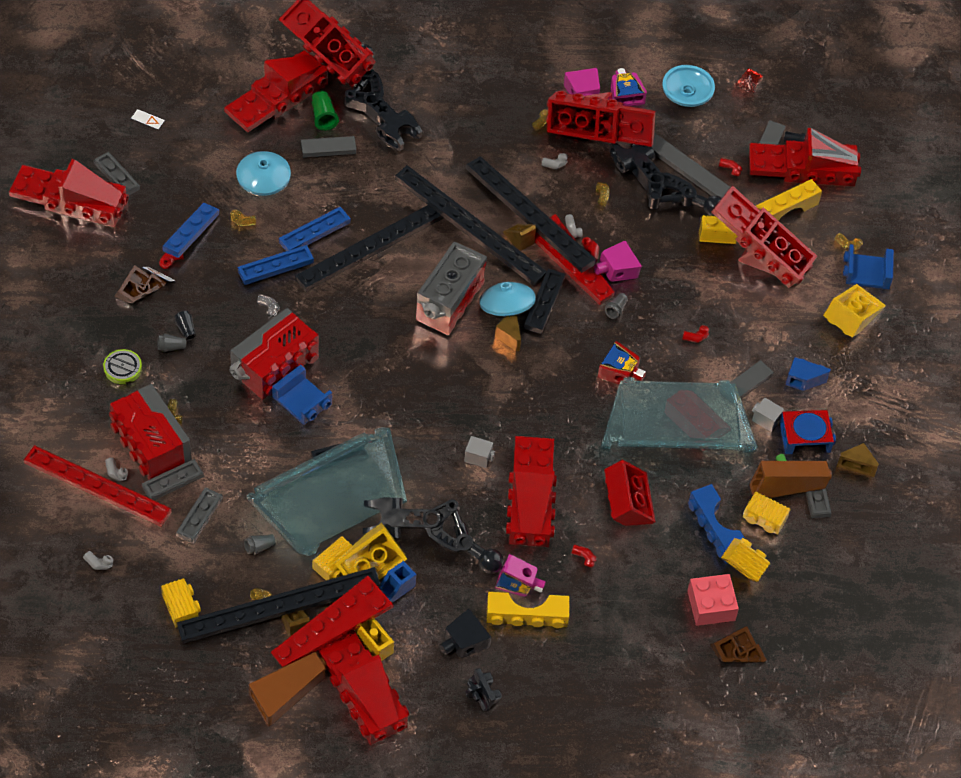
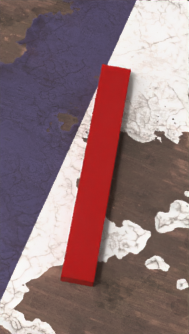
(97, 486)

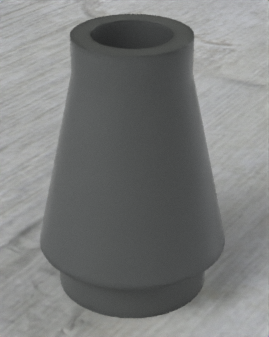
(615, 307)
(170, 343)
(259, 543)

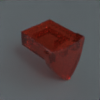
(749, 81)

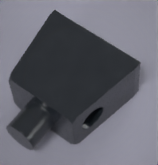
(465, 636)

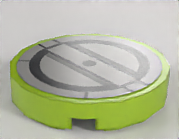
(122, 366)

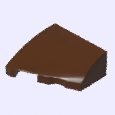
(138, 285)
(738, 647)

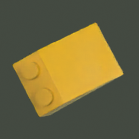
(853, 310)
(373, 550)

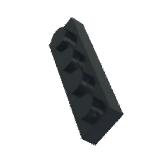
(544, 301)

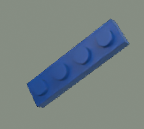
(315, 229)
(190, 230)
(275, 264)

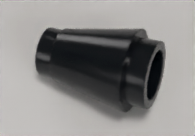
(185, 324)

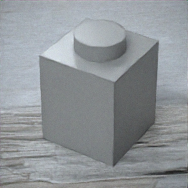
(767, 414)
(479, 452)

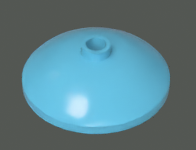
(688, 85)
(263, 173)
(507, 299)

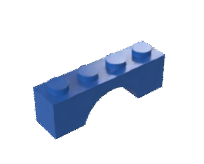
(705, 503)
(398, 581)

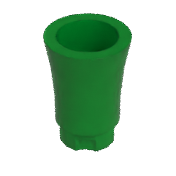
(324, 112)

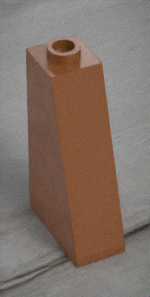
(789, 477)
(287, 686)

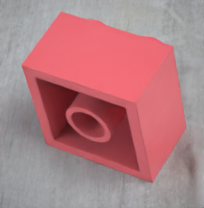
(713, 599)

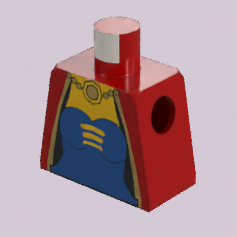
(620, 364)

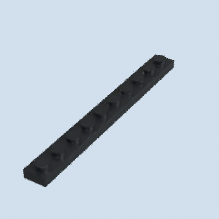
(531, 214)
(470, 225)
(367, 248)
(271, 606)

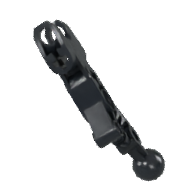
(372, 103)
(639, 161)
(395, 518)

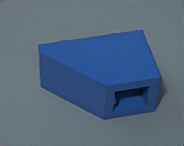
(806, 375)

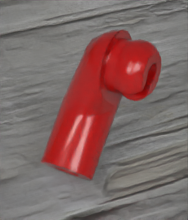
(730, 164)
(591, 247)
(167, 260)
(698, 336)
(586, 553)

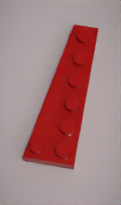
(589, 281)
(351, 610)

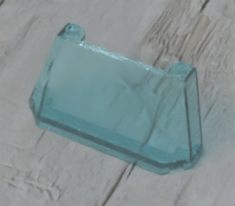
(678, 416)
(330, 490)

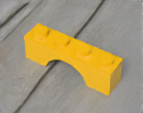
(802, 196)
(504, 610)

